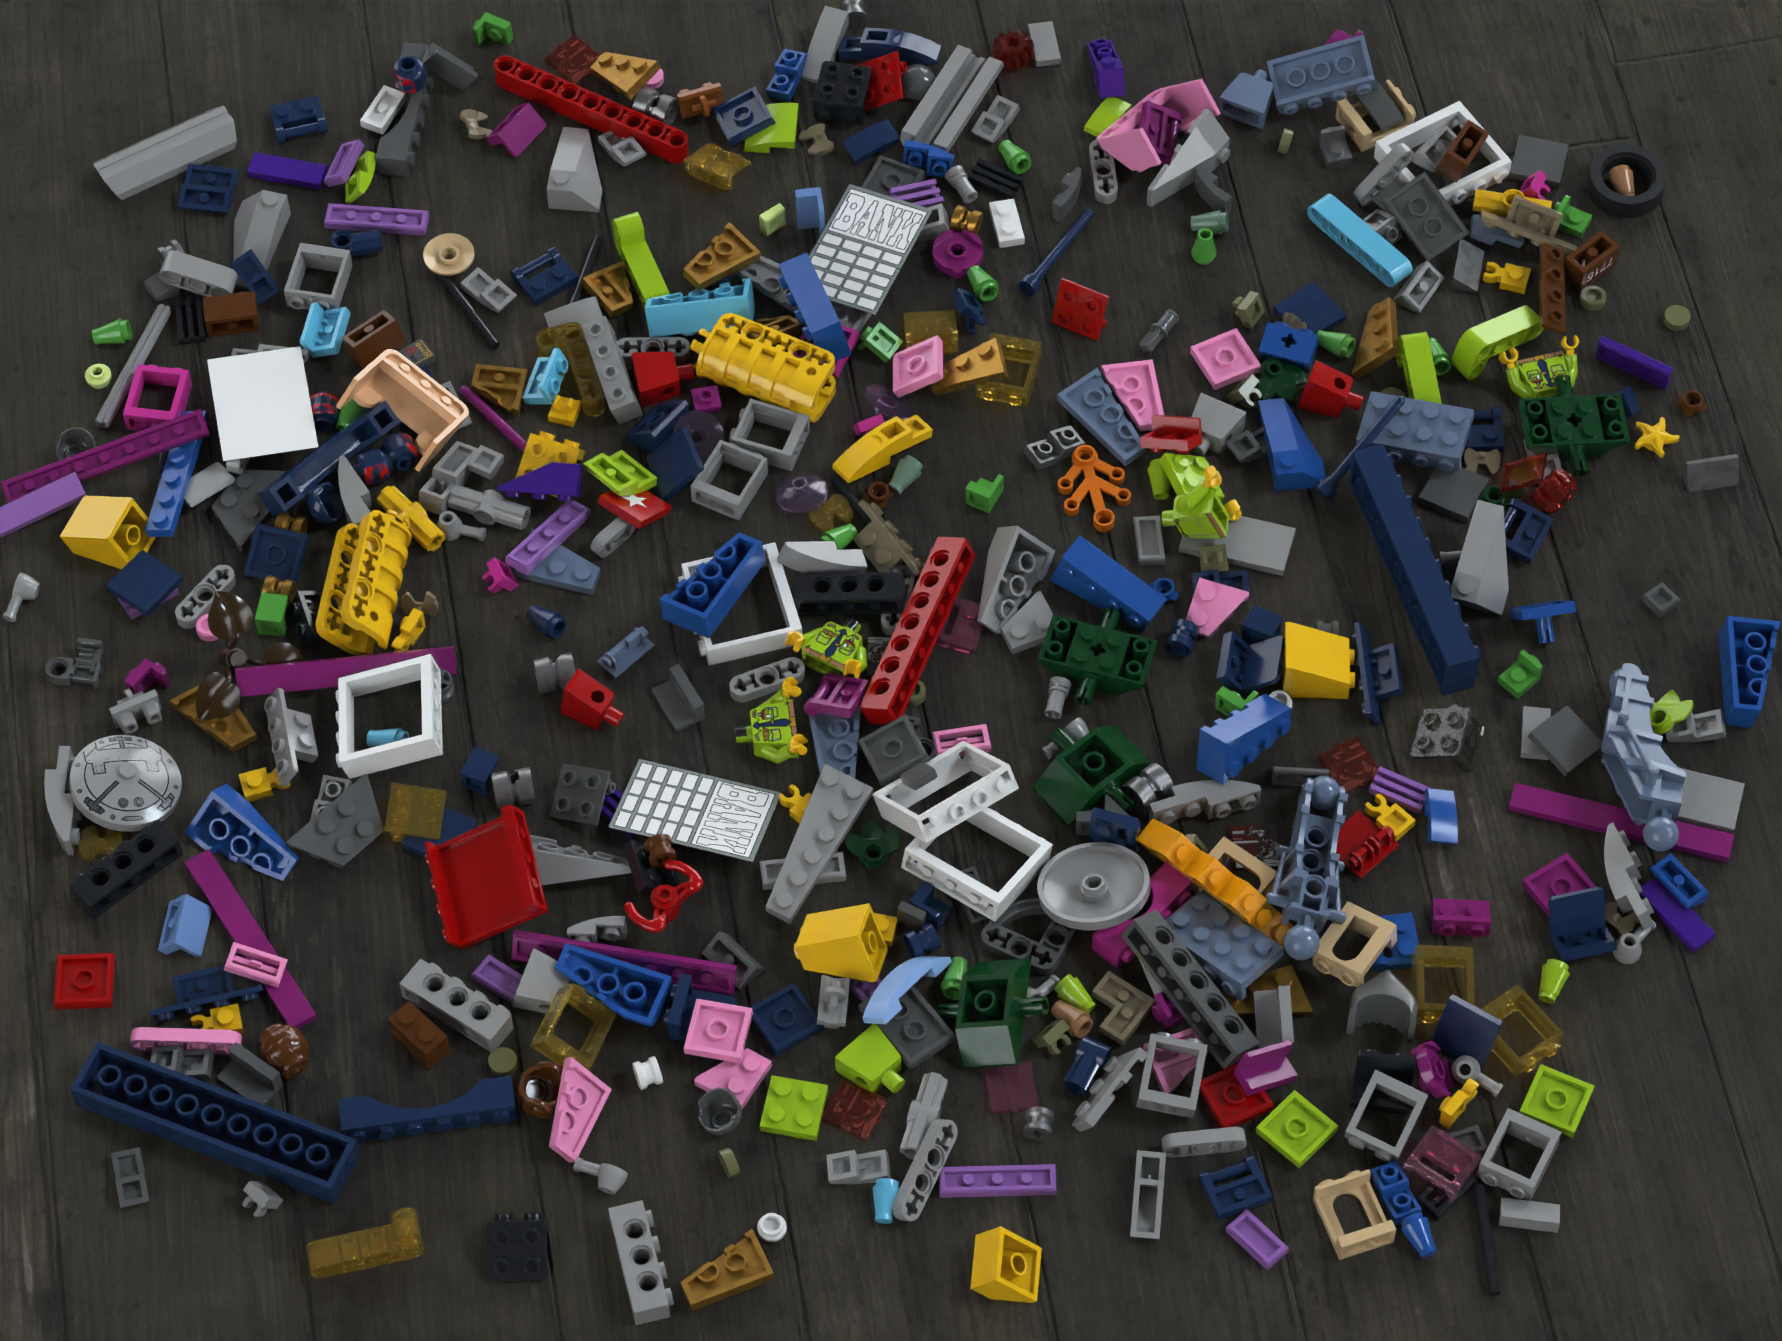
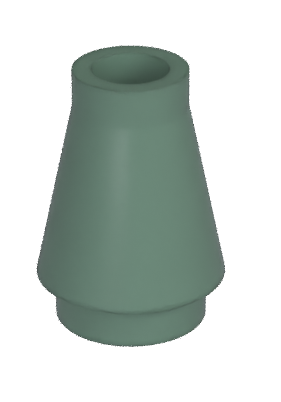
(1215, 221)
(905, 474)

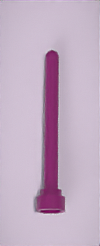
(494, 418)

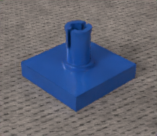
(1543, 615)

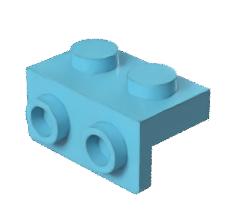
(324, 330)
(546, 378)

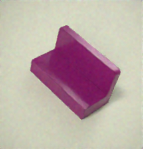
(517, 129)
(1265, 1068)

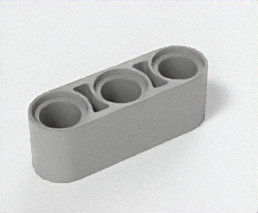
(197, 274)

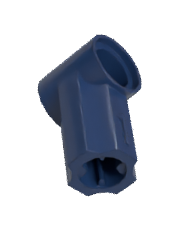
(357, 243)
(1089, 1059)

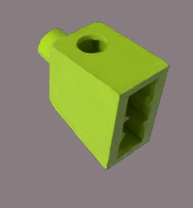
(871, 1062)

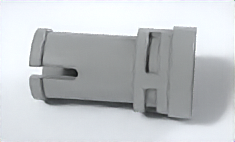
(958, 179)
(1058, 691)

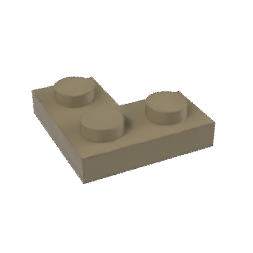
(1128, 1005)

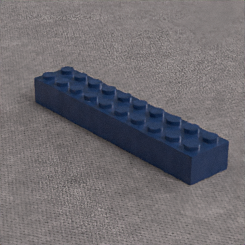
(1414, 570)
(215, 1122)

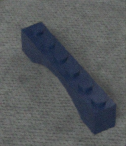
(323, 460)
(486, 1103)

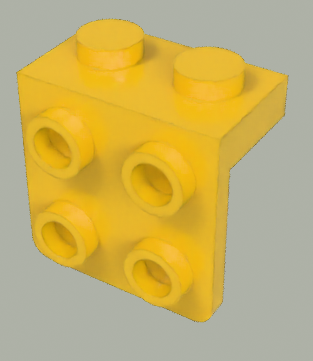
(543, 450)

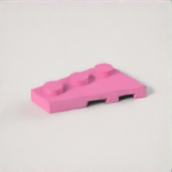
(1136, 389)
(577, 1109)

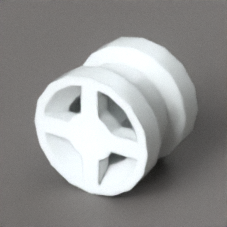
(647, 1073)

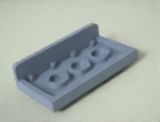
(1321, 75)
(1420, 431)
(1224, 944)

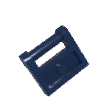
(298, 118)
(547, 283)
(1486, 437)
(1530, 532)
(1106, 828)
(1239, 1194)

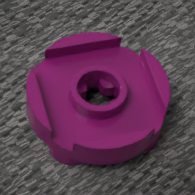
(952, 264)
(1434, 1072)

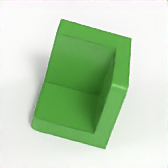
(984, 493)
(270, 614)

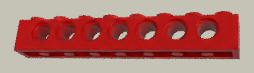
(917, 630)

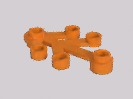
(1093, 485)

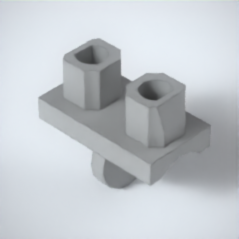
(134, 708)
(833, 1002)

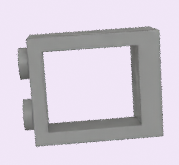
(311, 257)
(775, 416)
(722, 500)
(1399, 1091)
(1168, 1102)
(1530, 1132)

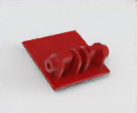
(885, 80)
(1080, 309)
(1364, 844)

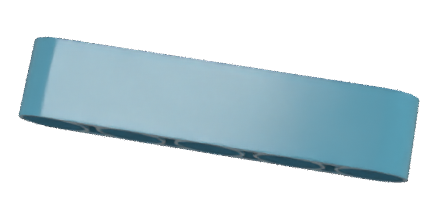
(1359, 240)

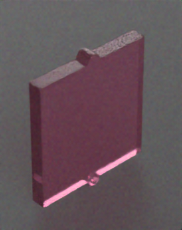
(1011, 1088)

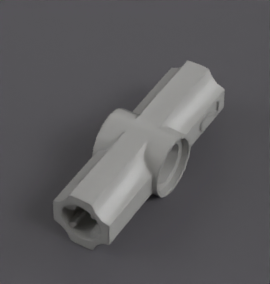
(489, 507)
(923, 1112)

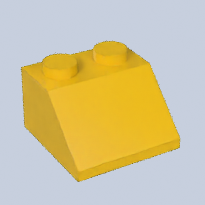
(1005, 1266)

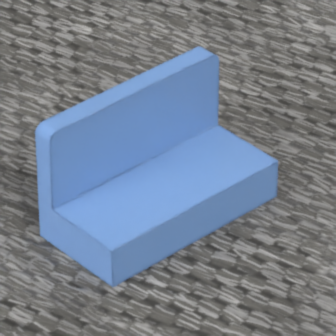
(810, 209)
(185, 926)

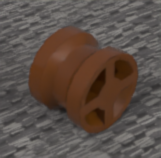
(659, 849)

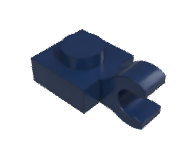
(969, 306)

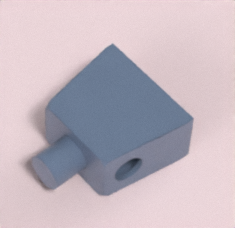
(1248, 98)

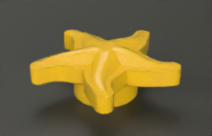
(1654, 437)

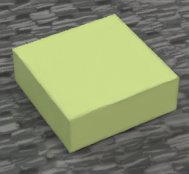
(772, 219)

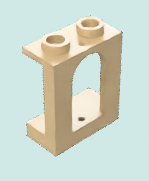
(1351, 118)
(1226, 849)
(1352, 972)
(1356, 1184)

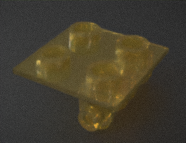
(715, 165)
(925, 325)
(414, 812)

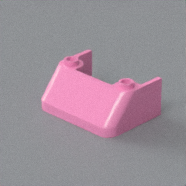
(1130, 143)

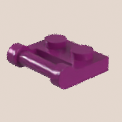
(1154, 122)
(843, 700)

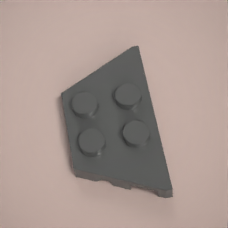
(241, 507)
(342, 826)

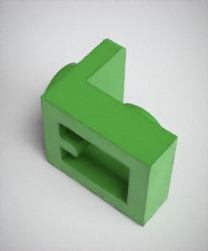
(493, 27)
(1573, 220)
(880, 341)
(1521, 674)
(1228, 700)

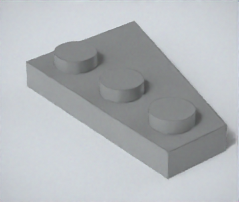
(1101, 1091)

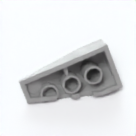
(1204, 147)
(574, 174)
(260, 226)
(1482, 567)
(1012, 569)
(573, 863)

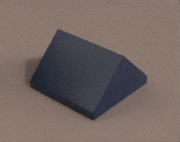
(657, 425)

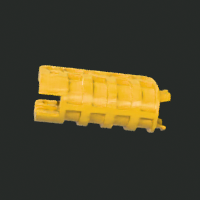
(765, 370)
(368, 583)

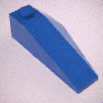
(238, 831)

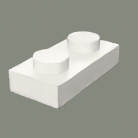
(383, 109)
(1006, 223)

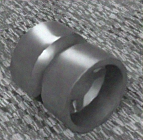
(655, 105)
(554, 672)
(513, 787)
(1148, 788)

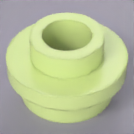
(95, 380)

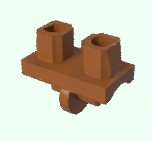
(699, 100)

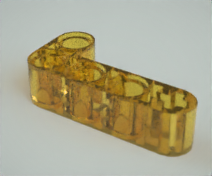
(573, 344)
(367, 1247)

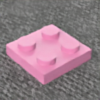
(1225, 359)
(917, 366)
(718, 1030)

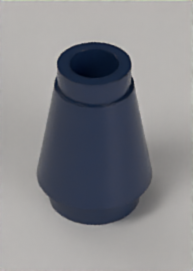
(547, 621)

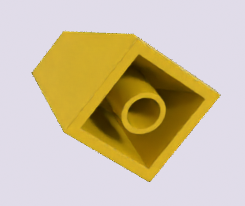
(107, 530)
(1316, 663)
(842, 943)

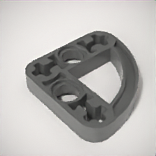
(1042, 950)

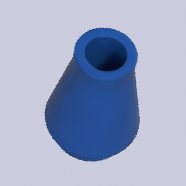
(1418, 1232)

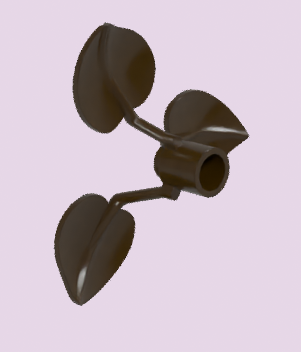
(227, 619)

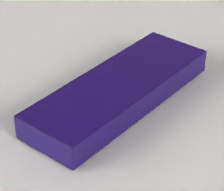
(287, 171)
(1634, 362)
(1676, 917)

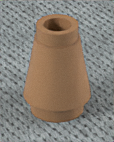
(1622, 180)
(1077, 1019)

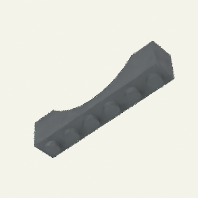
(397, 147)

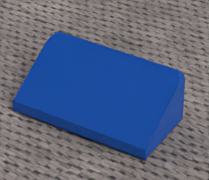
(1680, 882)

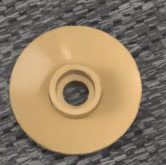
(452, 247)

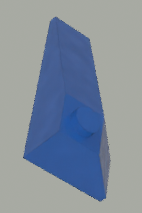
(1289, 451)
(623, 987)

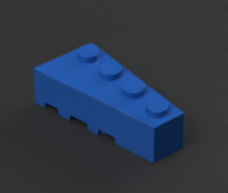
(1107, 584)
(715, 587)
(1745, 662)

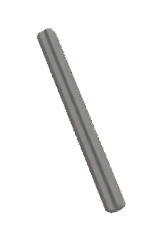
(137, 357)

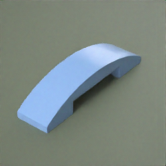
(885, 1000)

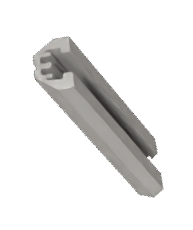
(951, 99)
(168, 153)

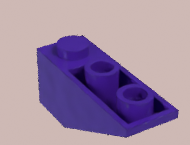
(1106, 68)
(551, 479)

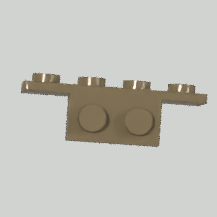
(1531, 221)
(882, 545)

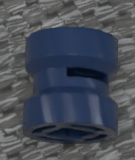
(1182, 636)
(924, 939)

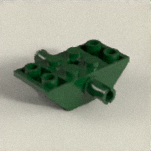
(1573, 424)
(1096, 656)
(1089, 771)
(993, 1012)

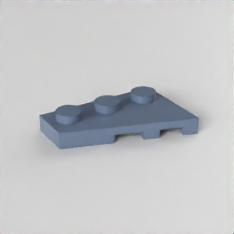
(565, 571)

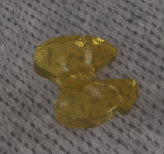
(836, 506)
(92, 845)

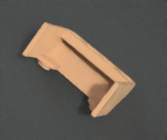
(412, 397)

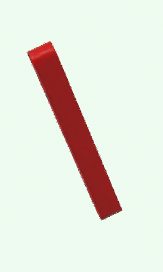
(590, 108)

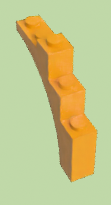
(1214, 878)

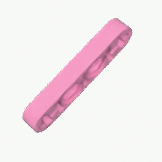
(219, 1041)

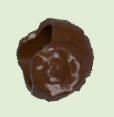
(284, 1049)
(540, 1089)

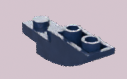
(882, 41)

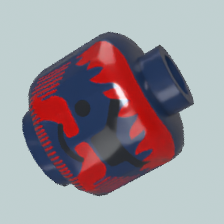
(409, 74)
(324, 411)
(401, 450)
(373, 466)

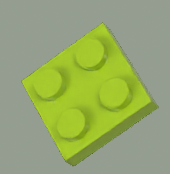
(1186, 472)
(1557, 1100)
(794, 1108)
(1296, 1129)

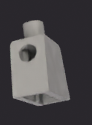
(1218, 424)
(539, 983)

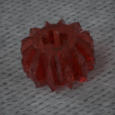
(1013, 49)
(1555, 490)

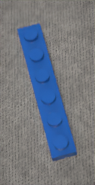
(173, 487)

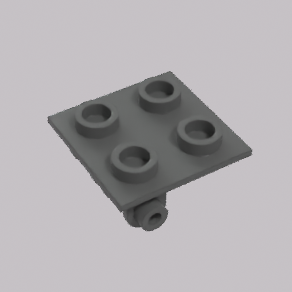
(581, 794)

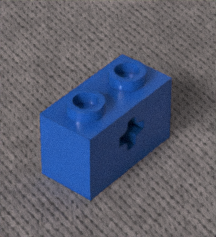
(1300, 352)

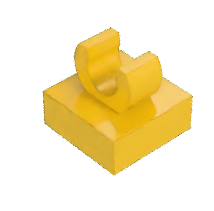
(564, 411)

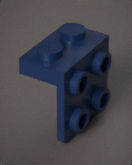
(1250, 666)
(1579, 924)
(684, 999)

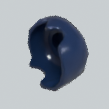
(325, 503)

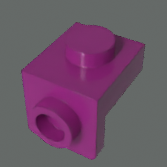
(706, 399)
(145, 675)
(1166, 1012)

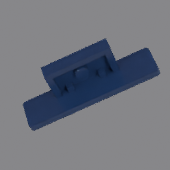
(1378, 671)
(204, 988)

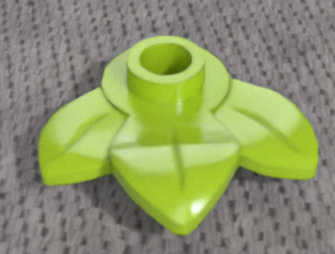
(1668, 712)

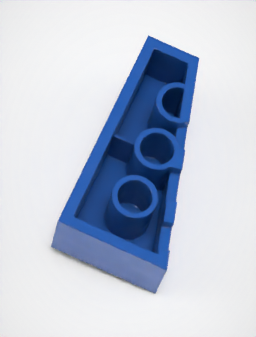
(813, 306)
(1241, 737)

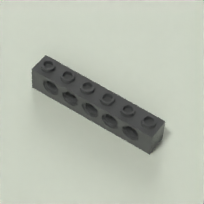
(1189, 988)

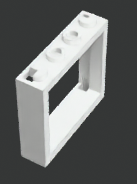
(1420, 131)
(758, 643)
(397, 752)
(996, 784)
(970, 890)

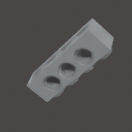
(612, 370)
(486, 1032)
(645, 1305)

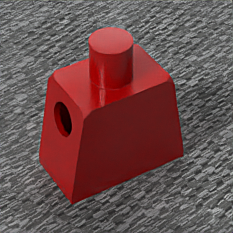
(658, 376)
(1328, 392)
(589, 702)

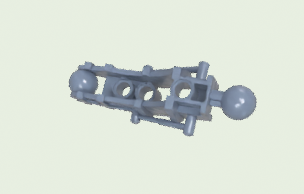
(1637, 764)
(1291, 894)

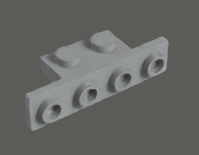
(290, 736)

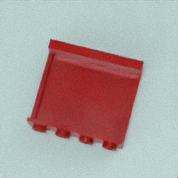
(486, 879)

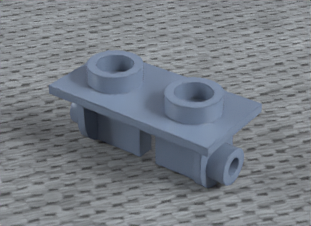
(626, 652)

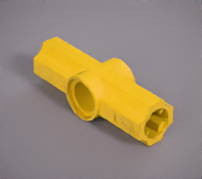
(1499, 203)
(420, 525)

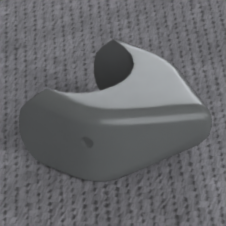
(1384, 1001)

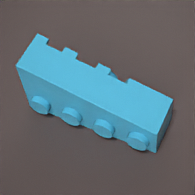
(698, 310)

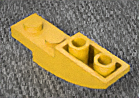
(878, 446)

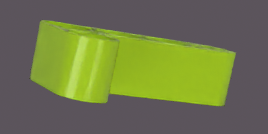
(639, 262)
(1494, 337)
(1418, 367)

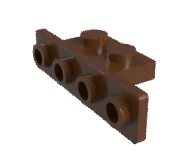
(1552, 288)

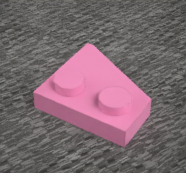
(1213, 605)
(1173, 1067)
(739, 1078)

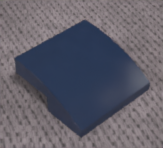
(208, 188)

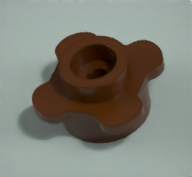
(1691, 397)
(878, 488)

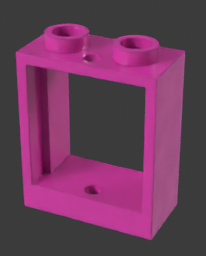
(141, 418)

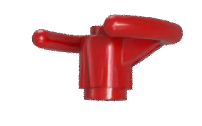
(667, 899)

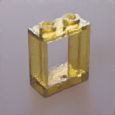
(1025, 352)
(1440, 957)
(1519, 1000)
(557, 1049)

